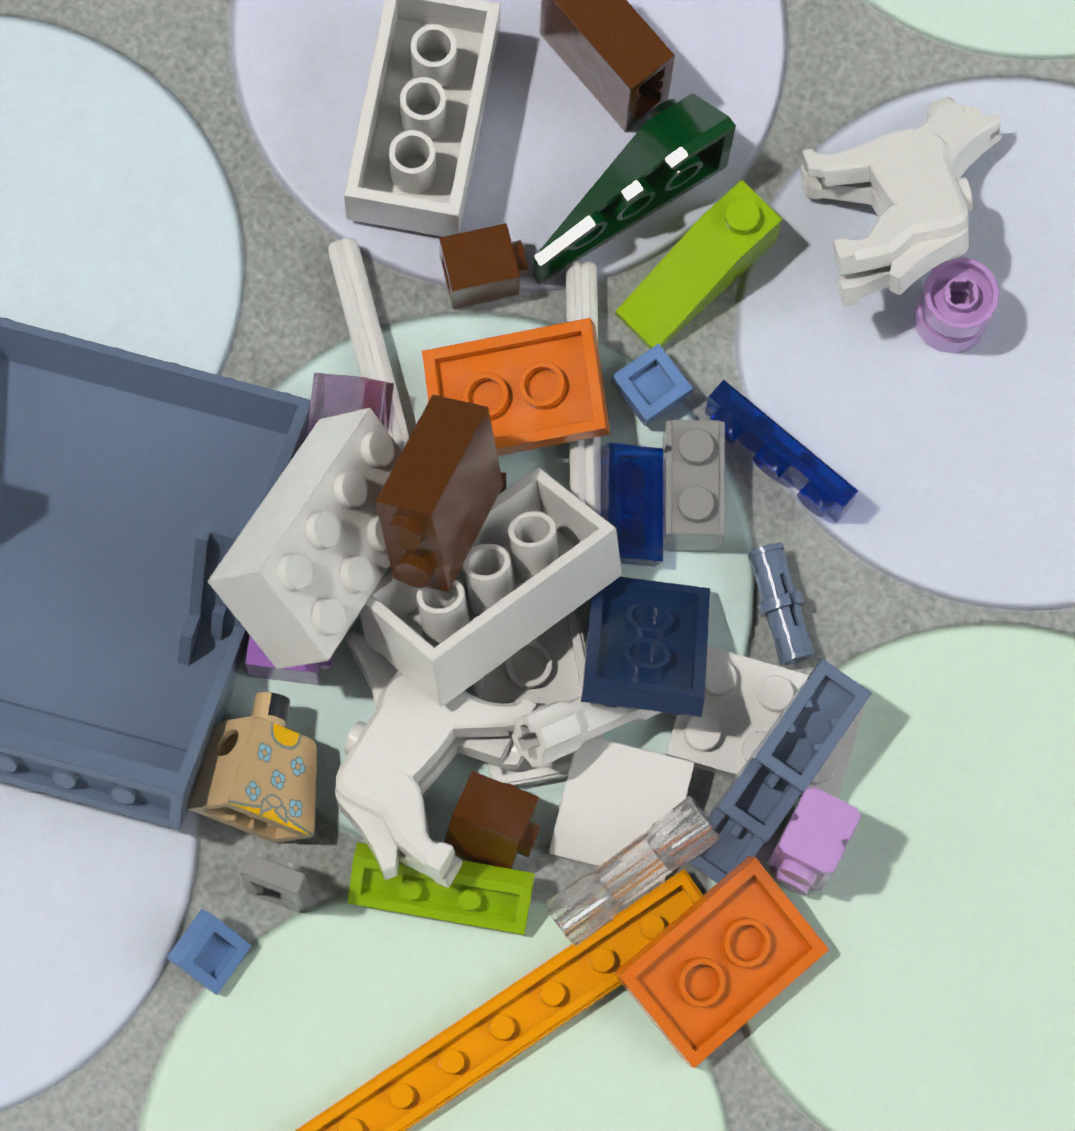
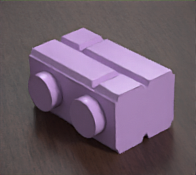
(813, 841)

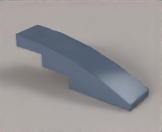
(781, 767)

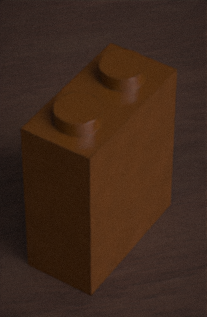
(610, 54)
(439, 493)

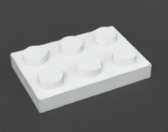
(737, 713)

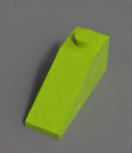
(701, 265)

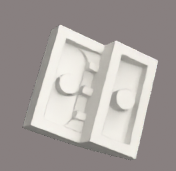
(614, 799)

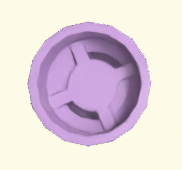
(956, 305)

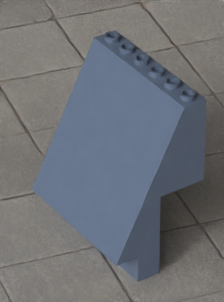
(112, 519)

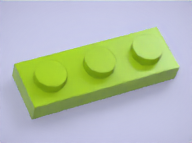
(477, 896)

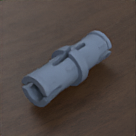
(781, 604)

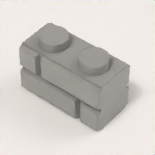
(693, 485)

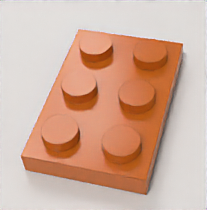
(536, 383)
(721, 961)

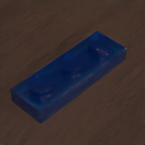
(780, 453)

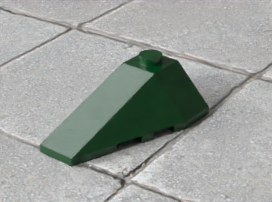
(663, 161)

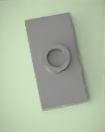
(276, 881)

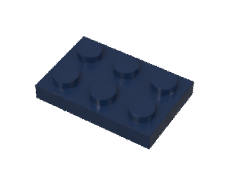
(647, 647)

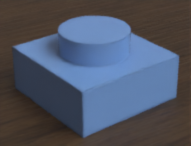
(651, 385)
(209, 951)

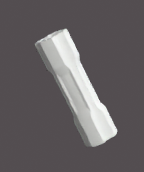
(566, 726)

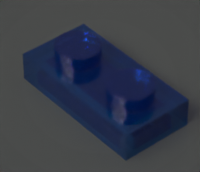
(634, 500)

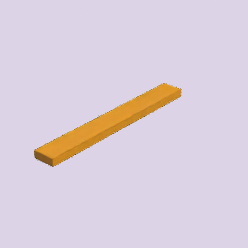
(508, 1021)

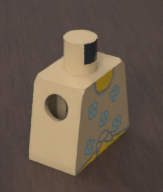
(259, 774)

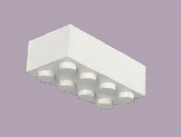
(422, 114)
(313, 543)
(524, 574)

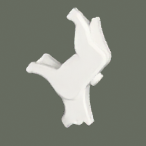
(914, 191)
(404, 753)

